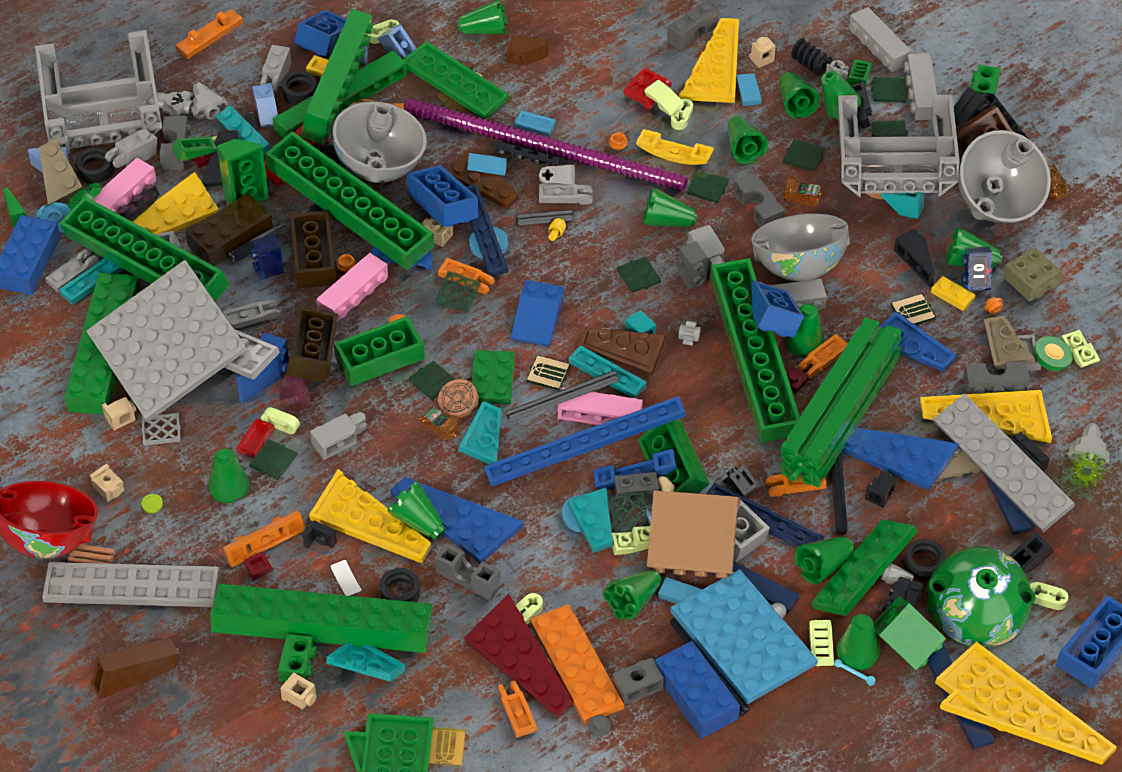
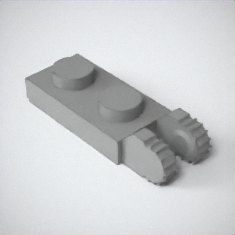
(565, 193)
(71, 269)
(252, 313)

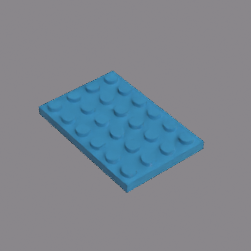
(743, 636)

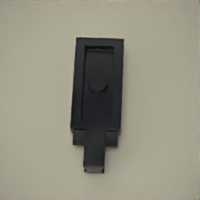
(865, 109)
(139, 203)

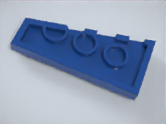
(919, 345)

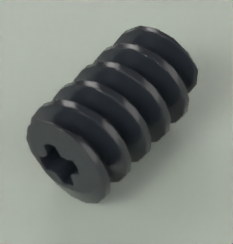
(810, 56)

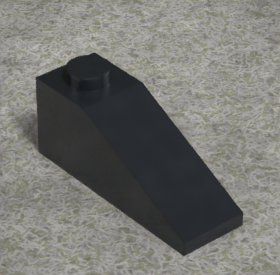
(915, 253)
(1032, 552)

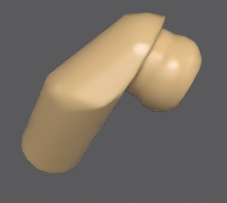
(665, 484)

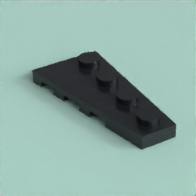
(520, 152)

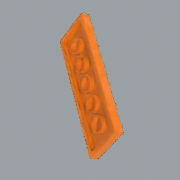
(576, 663)

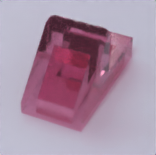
(295, 387)

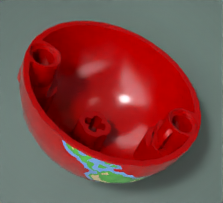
(45, 518)

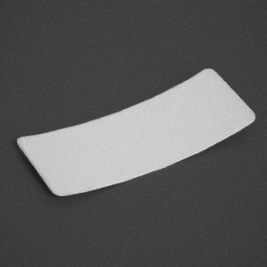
(345, 578)

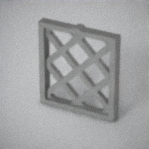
(172, 416)

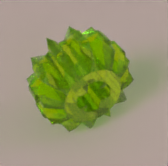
(1085, 476)

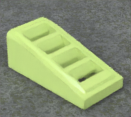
(821, 629)

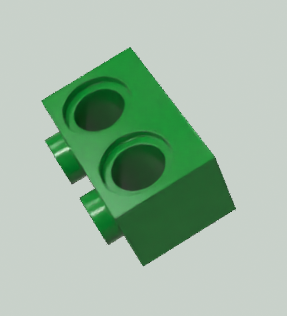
(985, 79)
(292, 658)

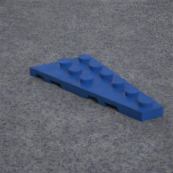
(904, 456)
(467, 524)

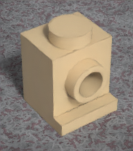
(760, 47)
(440, 233)
(119, 413)
(107, 483)
(298, 691)

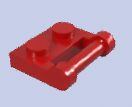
(644, 79)

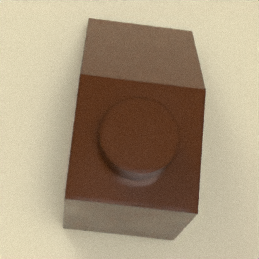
(526, 50)

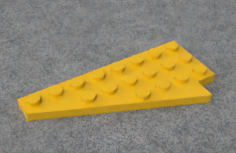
(1000, 697)

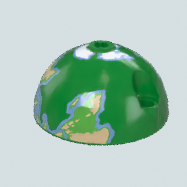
(975, 610)

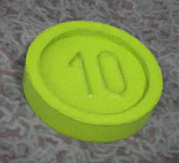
(152, 503)

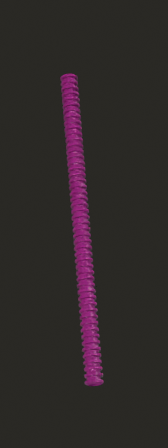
(544, 144)

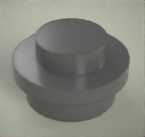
(599, 725)

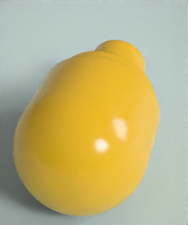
(556, 228)

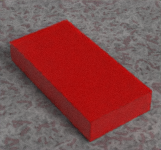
(255, 438)

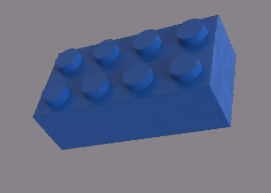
(442, 195)
(27, 254)
(1094, 644)
(697, 690)

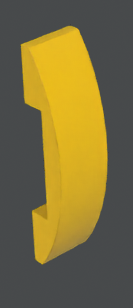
(672, 151)

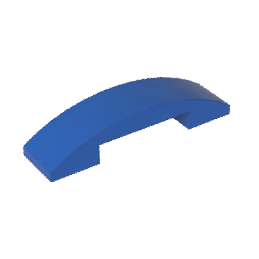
(661, 463)

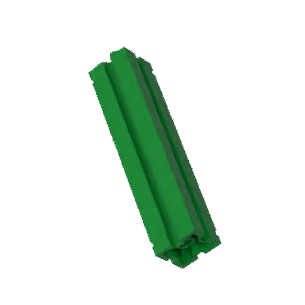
(840, 402)

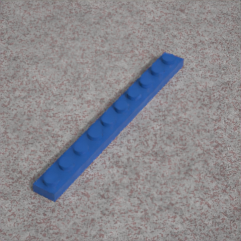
(585, 441)

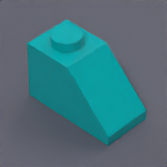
(906, 203)

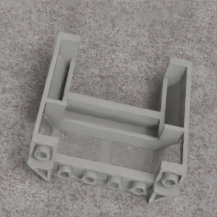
(99, 110)
(899, 162)

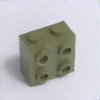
(1032, 274)

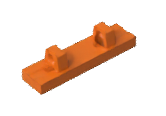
(209, 33)
(264, 538)

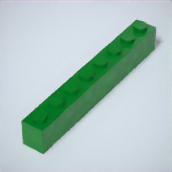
(366, 83)

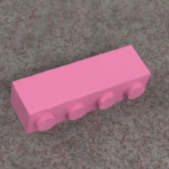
(126, 185)
(353, 286)
(597, 408)

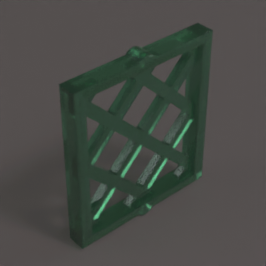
(464, 279)
(635, 504)

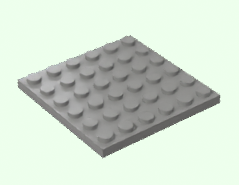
(166, 340)

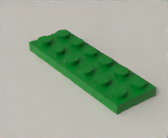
(456, 80)
(864, 567)

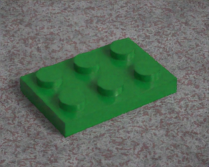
(493, 376)

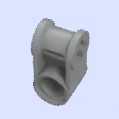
(561, 174)

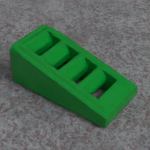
(857, 75)
(187, 147)
(14, 208)

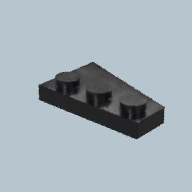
(213, 174)

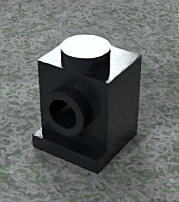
(880, 489)

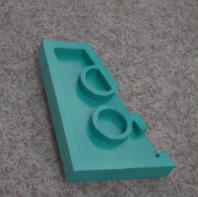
(483, 434)
(593, 518)
(366, 661)

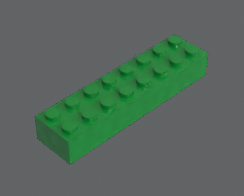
(337, 76)
(91, 377)

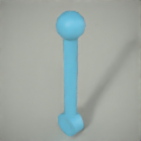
(869, 680)

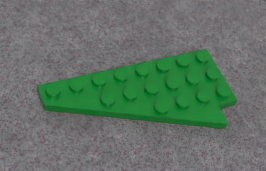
(392, 744)

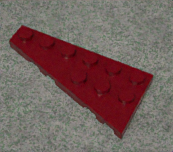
(512, 648)

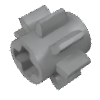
(838, 66)
(689, 332)

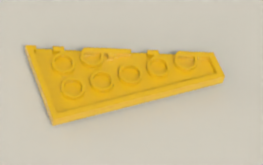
(715, 71)
(179, 208)
(1008, 410)
(362, 516)

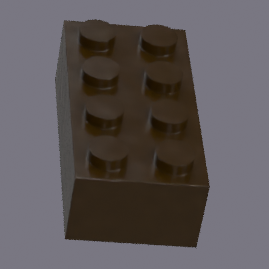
(228, 229)
(312, 249)
(312, 344)

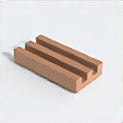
(92, 553)

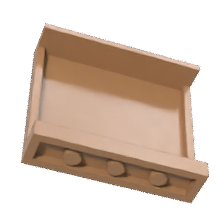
(693, 533)

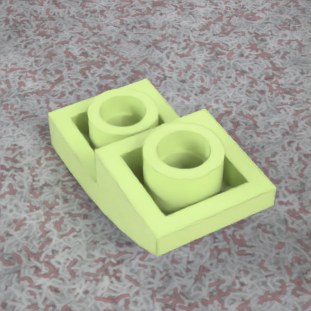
(664, 96)
(1082, 352)
(631, 541)

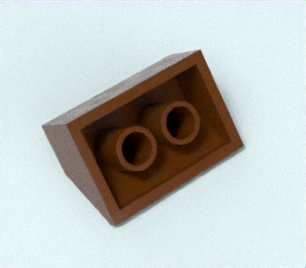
(984, 122)

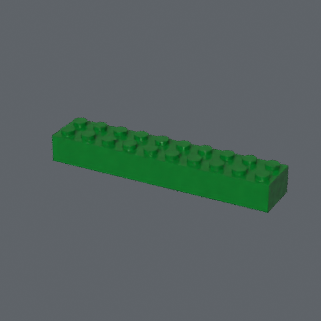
(350, 200)
(134, 246)
(754, 352)
(321, 616)

